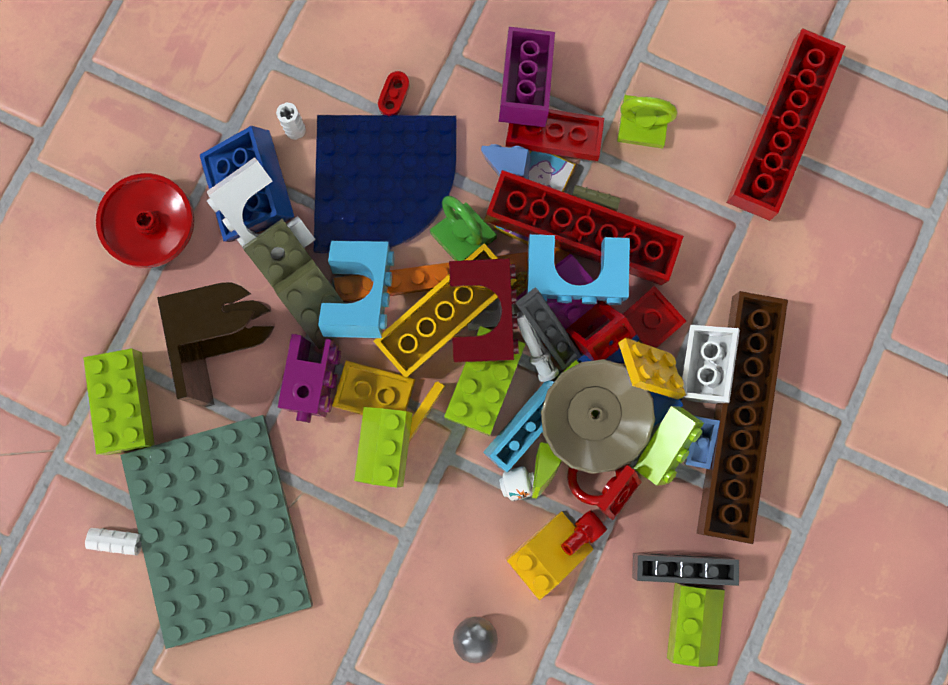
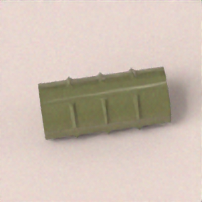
(599, 198)

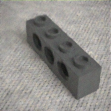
(685, 569)

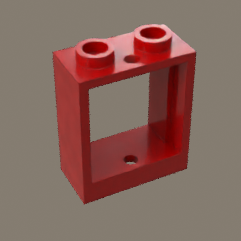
(598, 345)

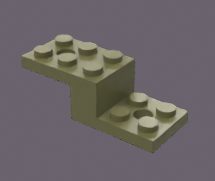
(293, 277)

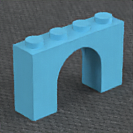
(610, 285)
(367, 316)

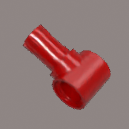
(587, 530)

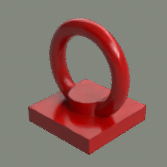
(615, 493)

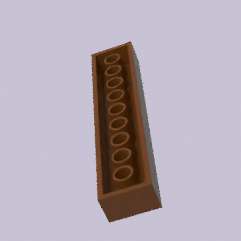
(740, 449)

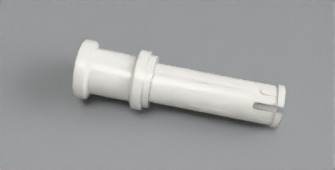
(539, 355)

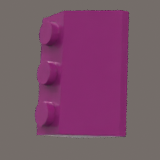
(574, 274)

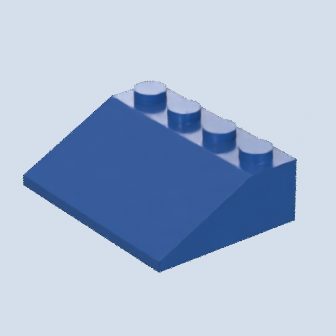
(270, 202)

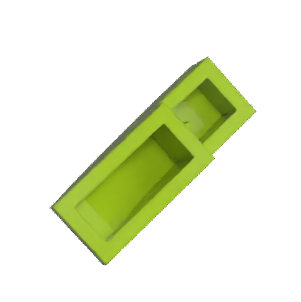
(545, 469)

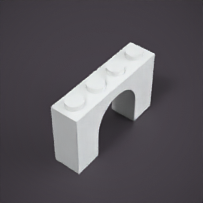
(232, 194)

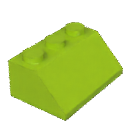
(383, 447)
(695, 625)

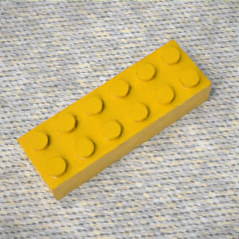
(435, 320)

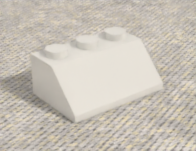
(710, 364)

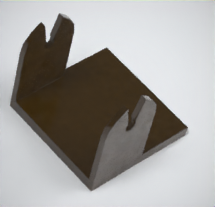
(203, 327)

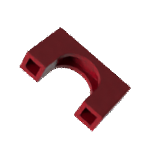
(499, 342)

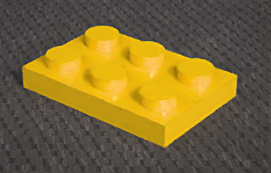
(652, 369)

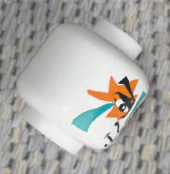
(517, 483)

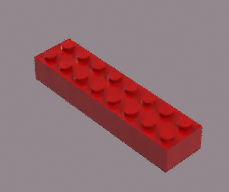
(786, 125)
(581, 226)

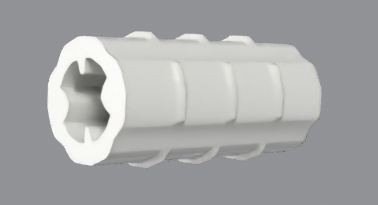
(291, 120)
(113, 541)

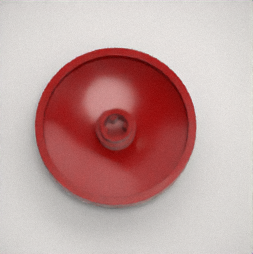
(145, 220)

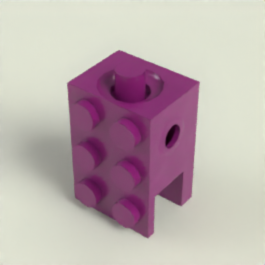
(308, 384)

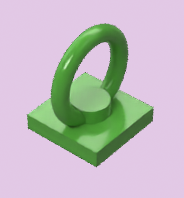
(461, 230)

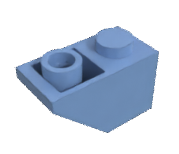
(513, 160)

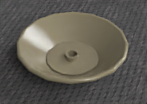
(610, 438)

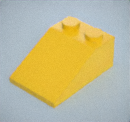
(541, 558)

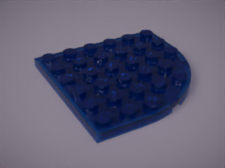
(381, 176)

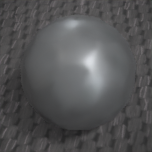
(475, 640)

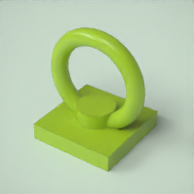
(645, 120)

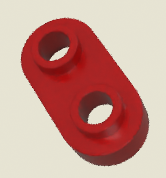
(393, 95)

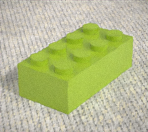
(482, 391)
(118, 402)

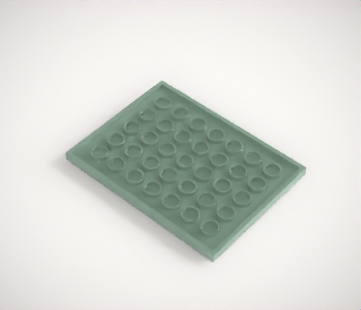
(215, 531)

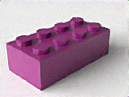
(527, 77)

